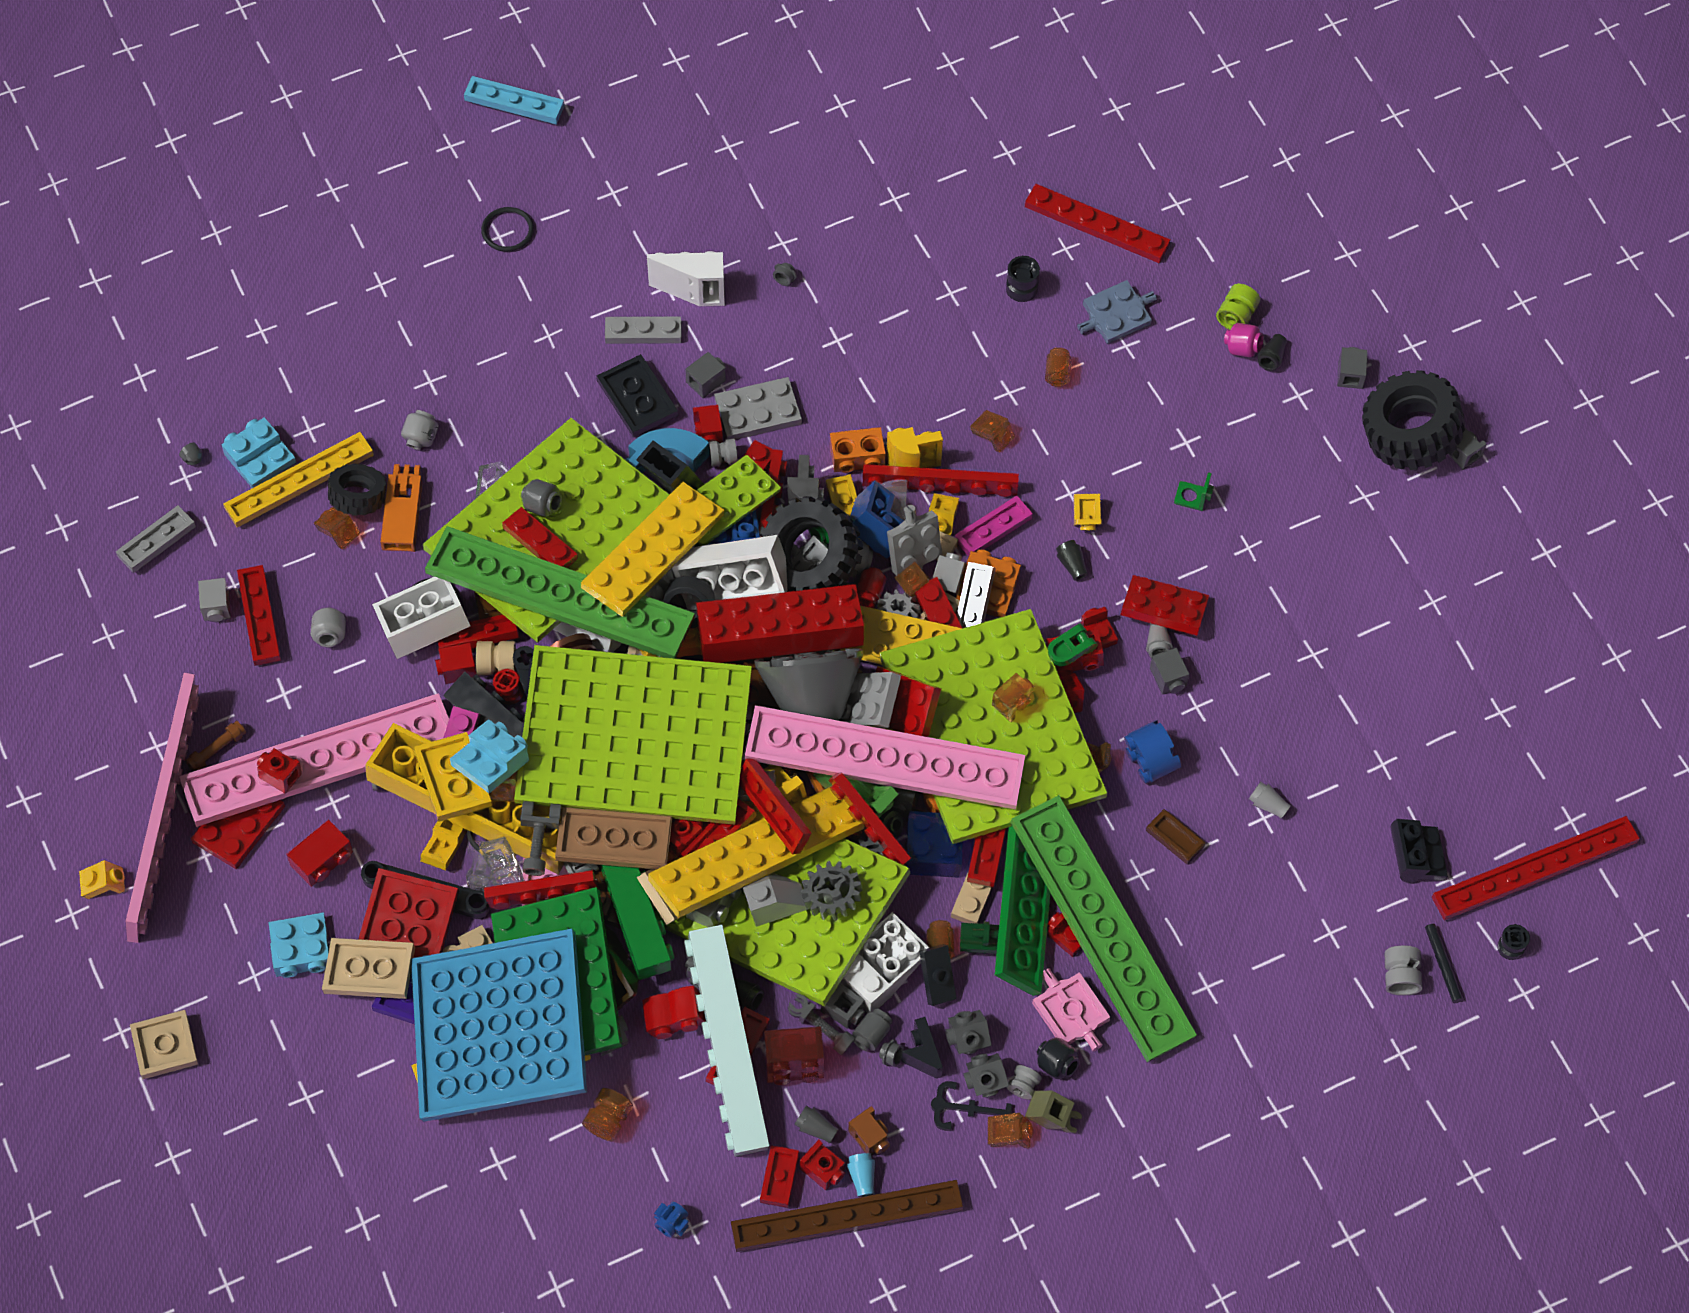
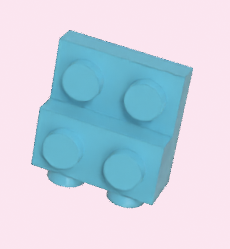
(257, 452)
(491, 755)
(299, 945)

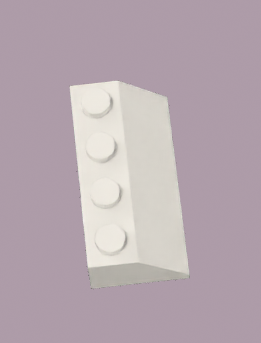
(736, 568)

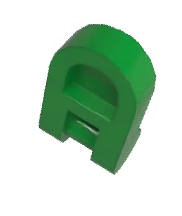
(1062, 650)

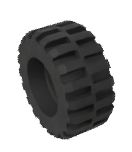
(1421, 444)
(843, 541)

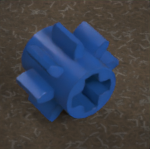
(671, 1219)

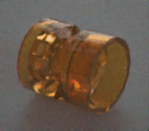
(608, 1112)

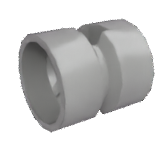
(1403, 970)

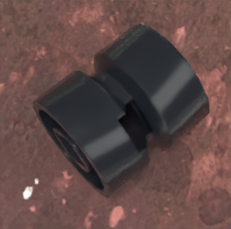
(1022, 278)

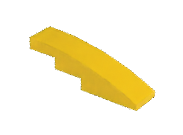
(443, 844)

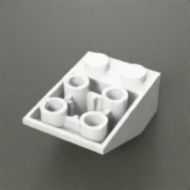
(689, 276)
(884, 962)

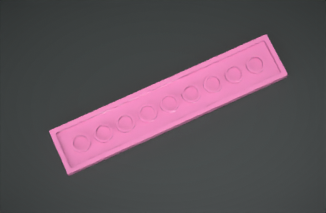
(885, 757)
(323, 758)
(163, 802)

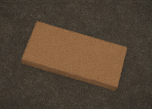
(613, 838)

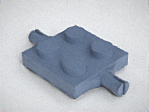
(1117, 312)

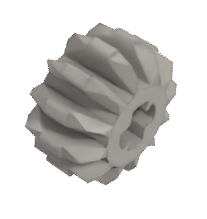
(899, 604)

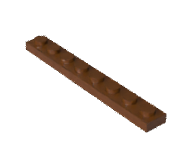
(846, 1215)

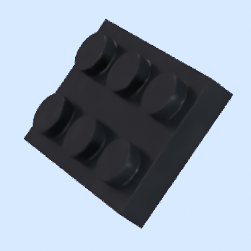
(637, 395)

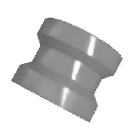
(1024, 1082)

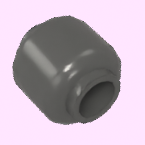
(541, 497)

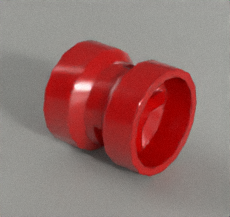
(508, 686)

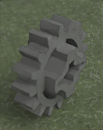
(841, 881)

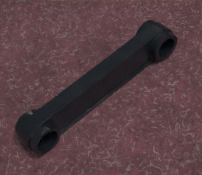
(464, 900)

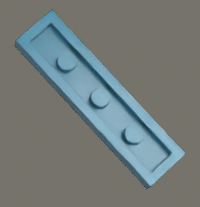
(514, 100)

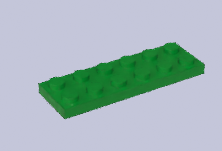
(1022, 920)

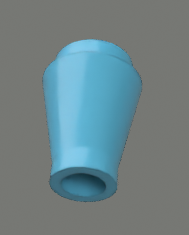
(862, 1173)

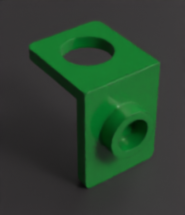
(1203, 493)

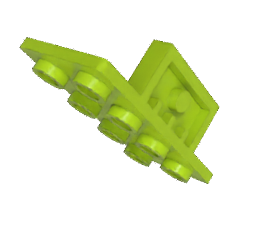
(738, 492)

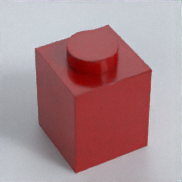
(455, 661)

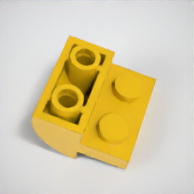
(909, 450)

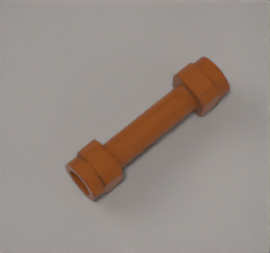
(197, 760)

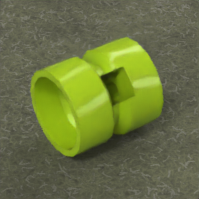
(1238, 306)

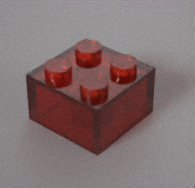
(794, 1055)

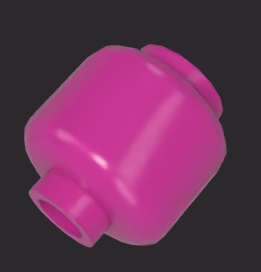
(1244, 340)

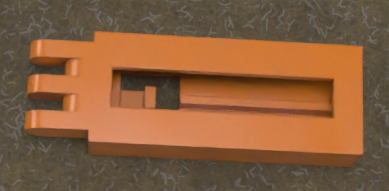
(401, 513)

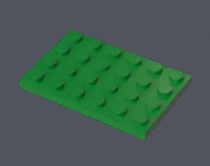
(584, 915)

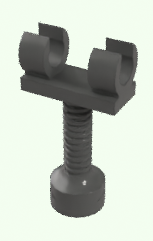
(535, 865)
(841, 1040)

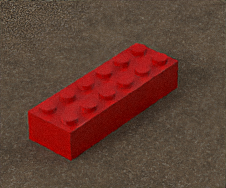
(780, 624)

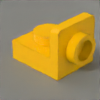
(945, 508)

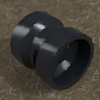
(1510, 947)

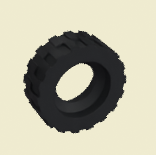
(352, 502)

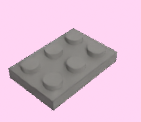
(758, 409)
(872, 699)

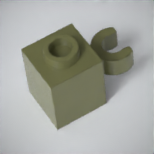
(1052, 1111)

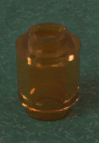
(1058, 367)
(941, 933)

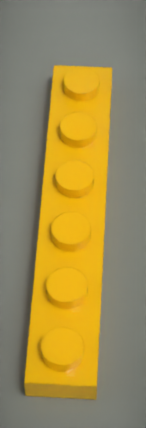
(297, 479)

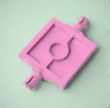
(1071, 1009)

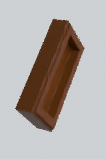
(1175, 836)

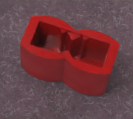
(672, 1012)

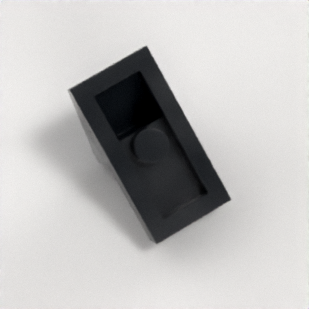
(925, 1056)

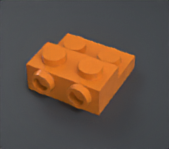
(1004, 581)

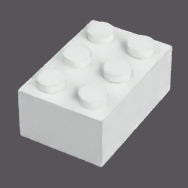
(420, 615)

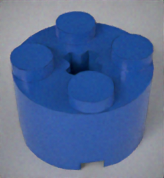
(1152, 750)

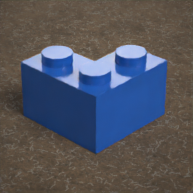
(874, 517)

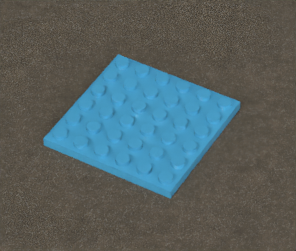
(498, 1025)

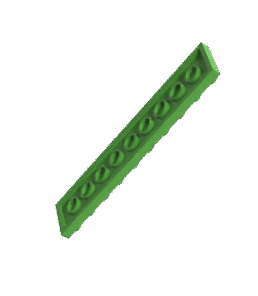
(555, 593)
(1103, 928)

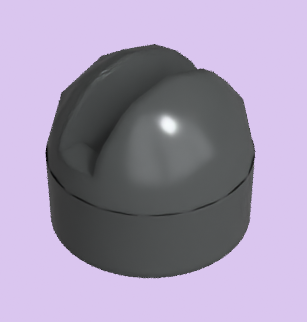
(191, 454)

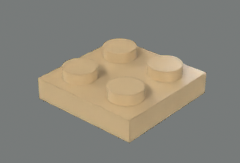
(163, 1044)

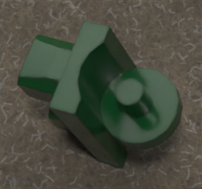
(979, 938)

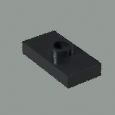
(937, 974)

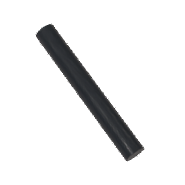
(1443, 963)

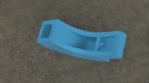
(681, 443)

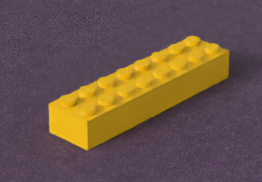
(398, 771)

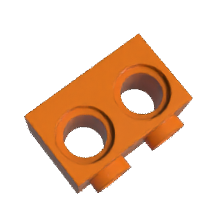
(856, 443)

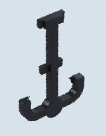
(938, 1105)

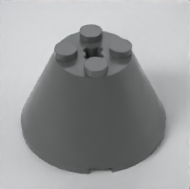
(812, 681)

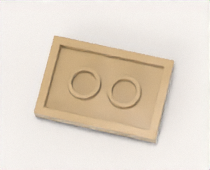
(368, 968)

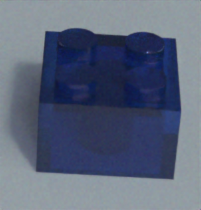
(931, 846)

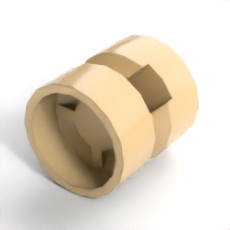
(494, 657)

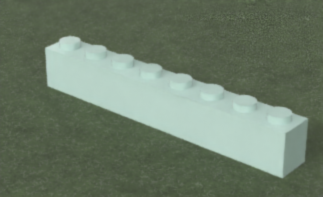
(728, 1041)

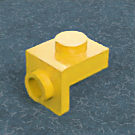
(1087, 511)
(101, 878)

